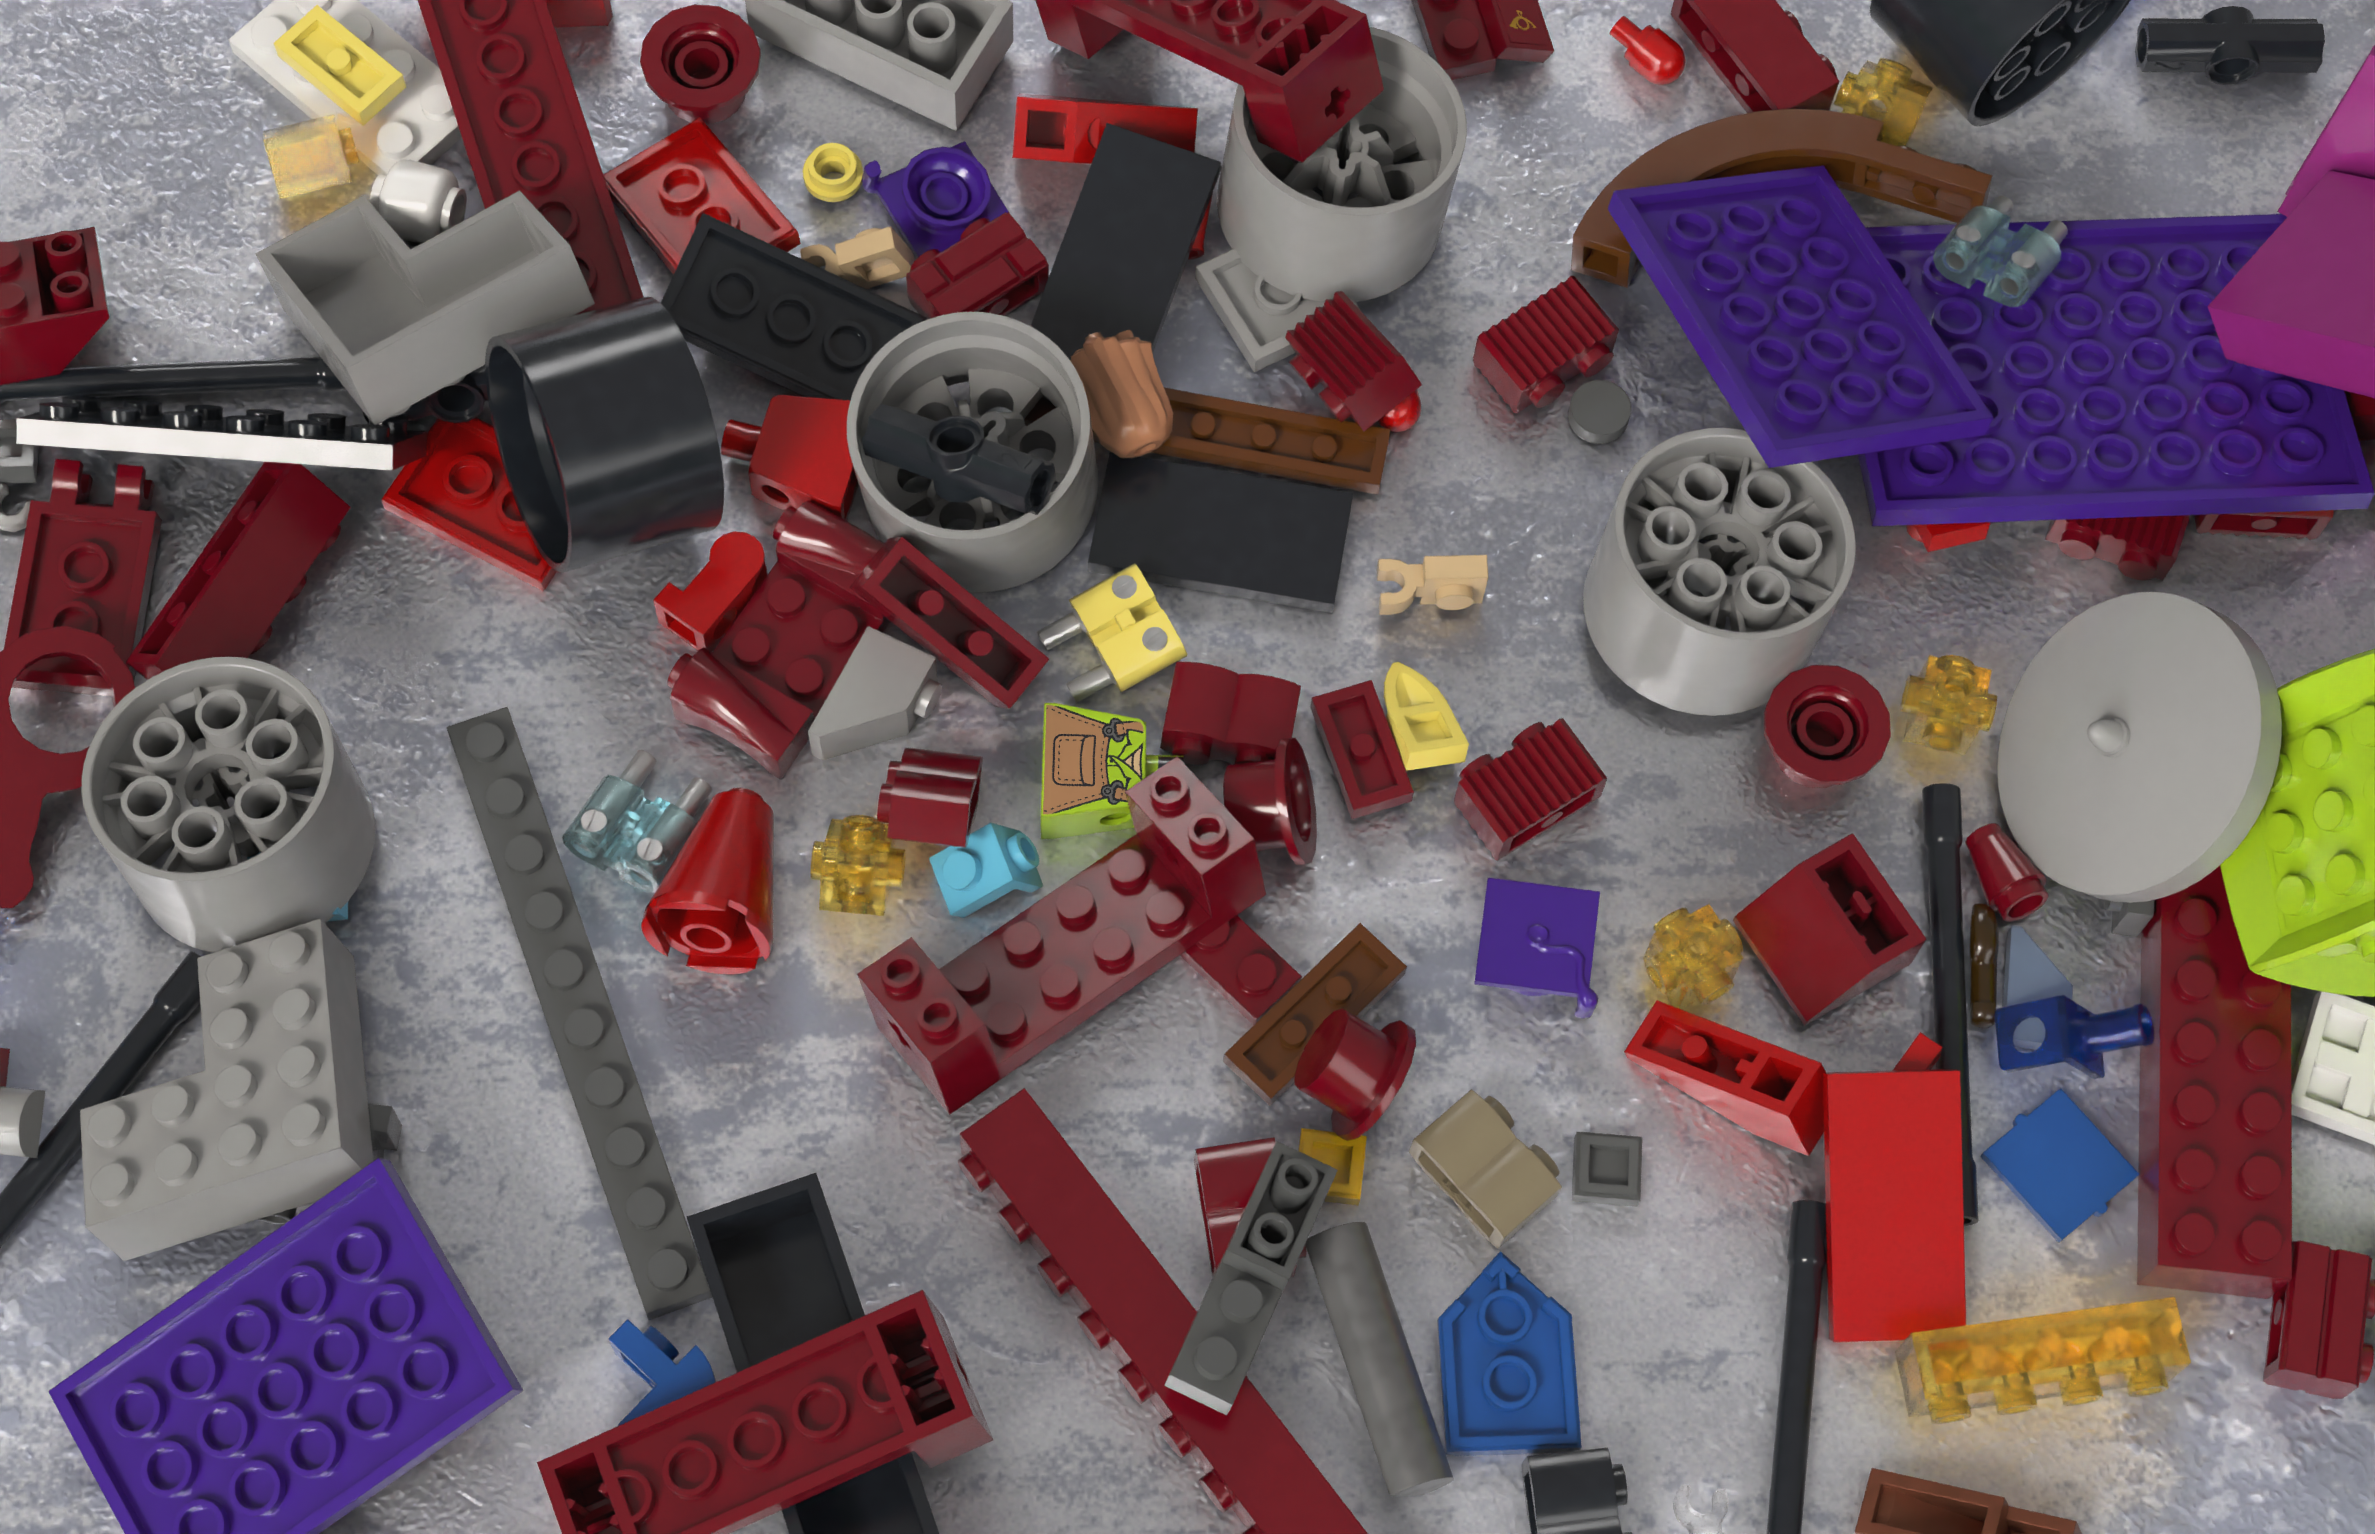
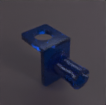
(2071, 1034)

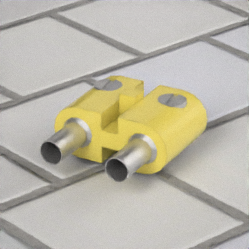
(1125, 629)

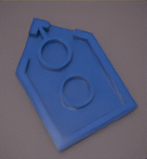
(1507, 1368)

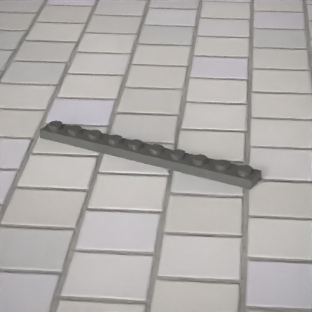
(579, 1015)

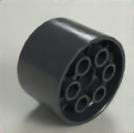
(1994, 52)
(605, 433)

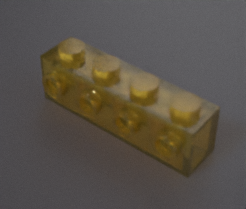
(2042, 1358)

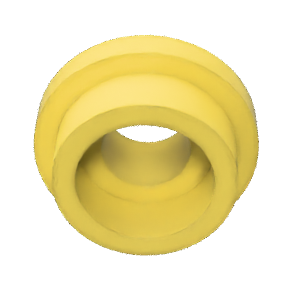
(832, 158)

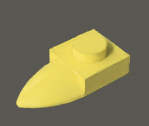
(1421, 720)

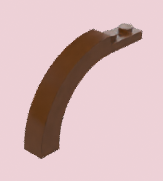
(1777, 142)

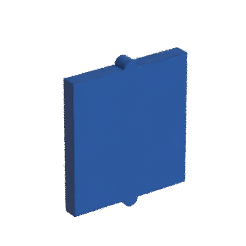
(2059, 1165)

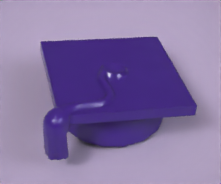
(935, 196)
(1539, 941)

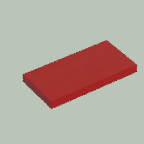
(1893, 1203)

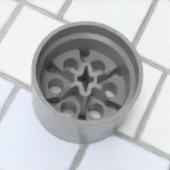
(1395, 221)
(1005, 368)
(1790, 542)
(194, 727)

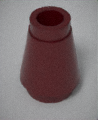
(2006, 875)

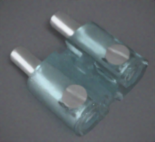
(2005, 260)
(632, 832)

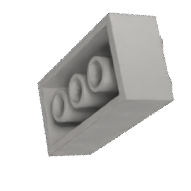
(909, 51)

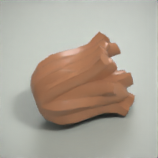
(1124, 393)

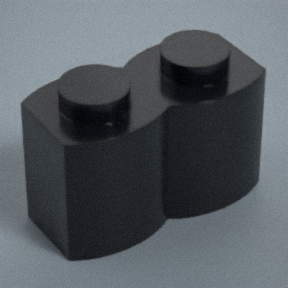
(1574, 1492)

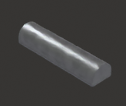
(1378, 1360)

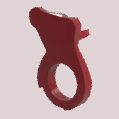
(30, 772)

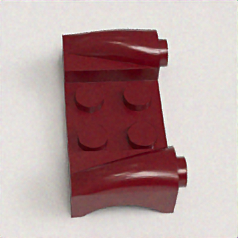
(785, 644)

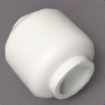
(419, 200)

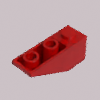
(1072, 127)

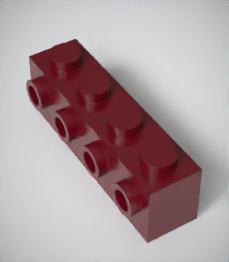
(245, 571)

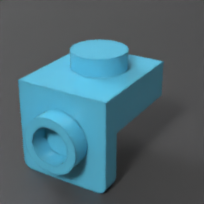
(987, 869)

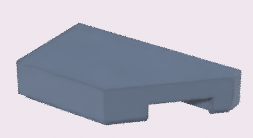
(2029, 978)

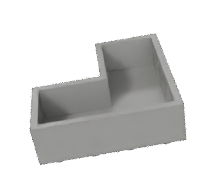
(421, 317)
(266, 1121)

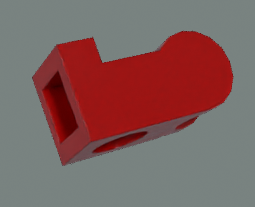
(716, 594)

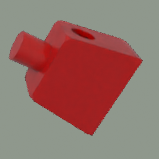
(797, 453)

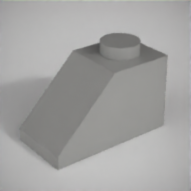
(875, 696)

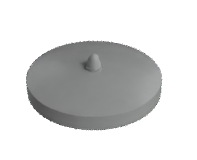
(2139, 747)

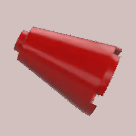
(719, 889)

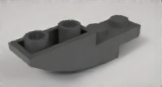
(1251, 1278)

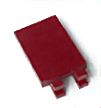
(85, 571)

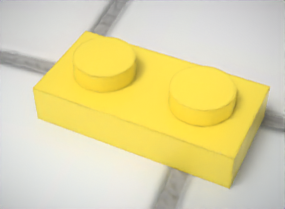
(340, 65)

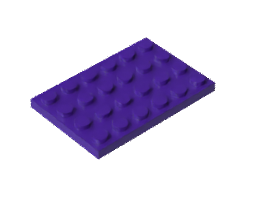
(1798, 315)
(291, 1376)

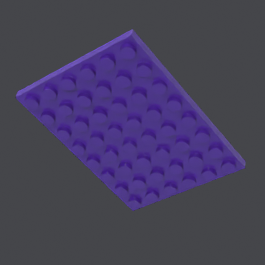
(2114, 389)

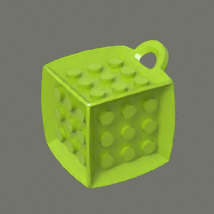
(2308, 864)

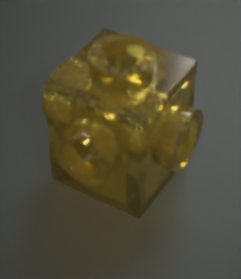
(1894, 87)
(1948, 704)
(857, 866)
(1687, 974)

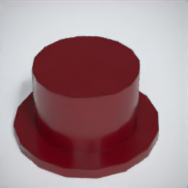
(701, 62)
(1826, 726)
(1275, 801)
(1355, 1069)

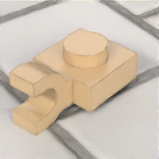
(866, 260)
(1441, 580)

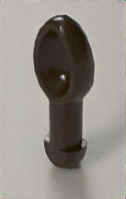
(1983, 963)

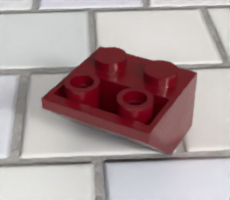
(48, 302)
(1830, 930)

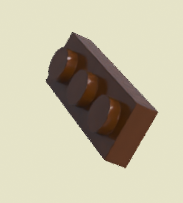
(1347, 978)

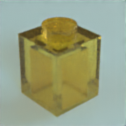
(310, 155)

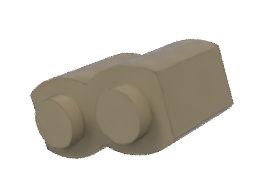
(1486, 1167)

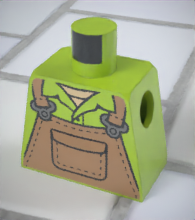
(1089, 767)

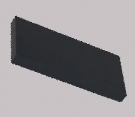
(1126, 240)
(778, 312)
(1221, 532)

